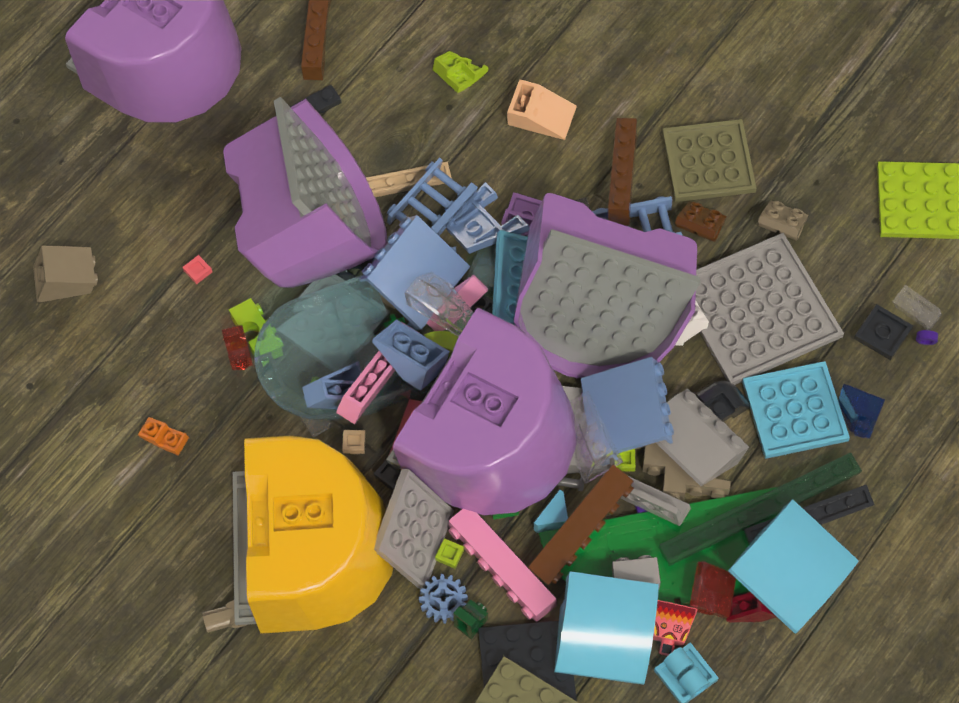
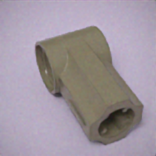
(220, 618)

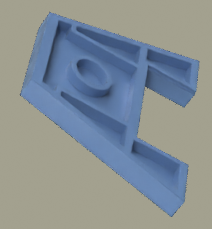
(476, 227)

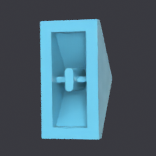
(553, 515)

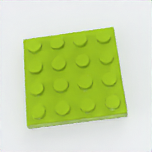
(918, 199)

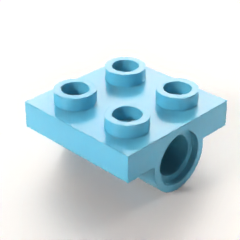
(685, 673)

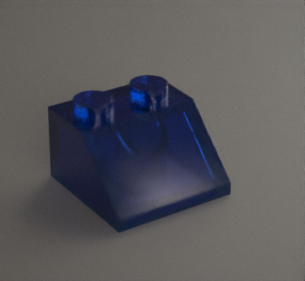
(860, 410)

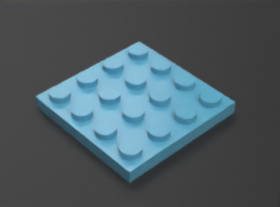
(795, 410)

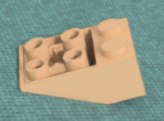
(540, 110)

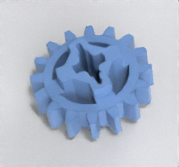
(433, 599)

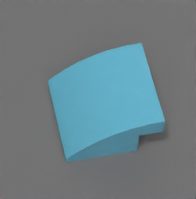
(793, 566)
(606, 628)

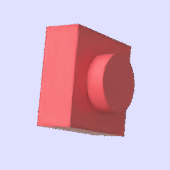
(197, 269)

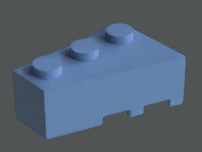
(330, 389)

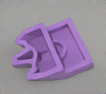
(524, 207)

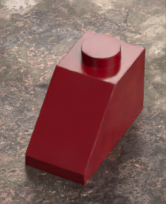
(749, 609)

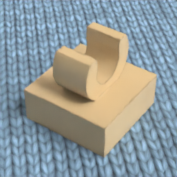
(354, 441)

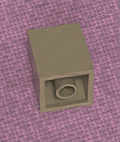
(64, 272)

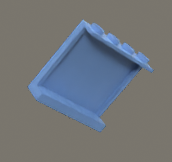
(407, 255)
(632, 403)

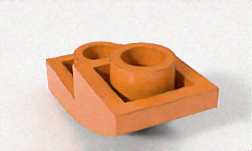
(163, 436)

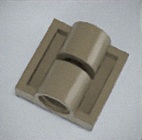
(782, 218)

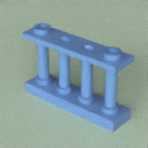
(451, 207)
(641, 209)

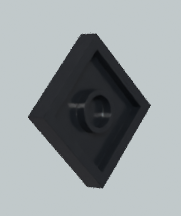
(883, 332)

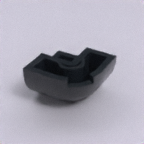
(723, 399)

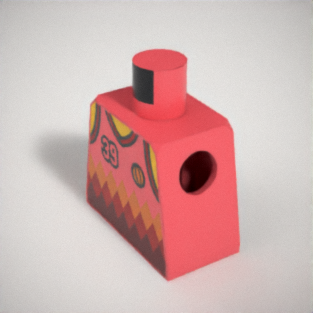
(672, 625)

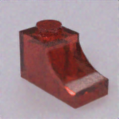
(237, 347)

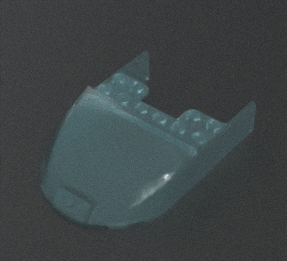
(320, 337)

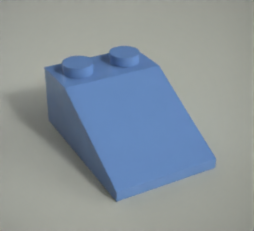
(411, 354)

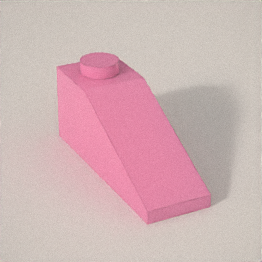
(470, 291)

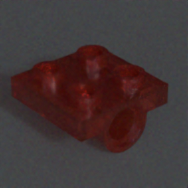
(712, 590)

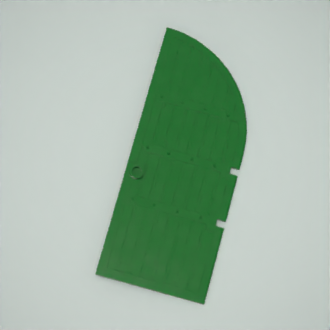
(643, 532)

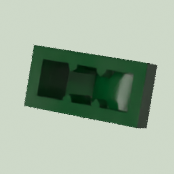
(470, 618)

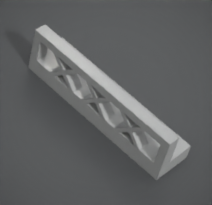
(657, 502)

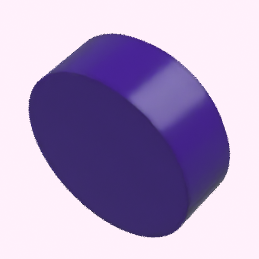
(927, 337)

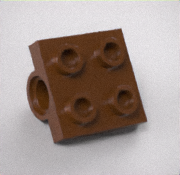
(701, 220)

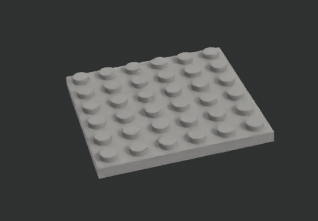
(762, 309)

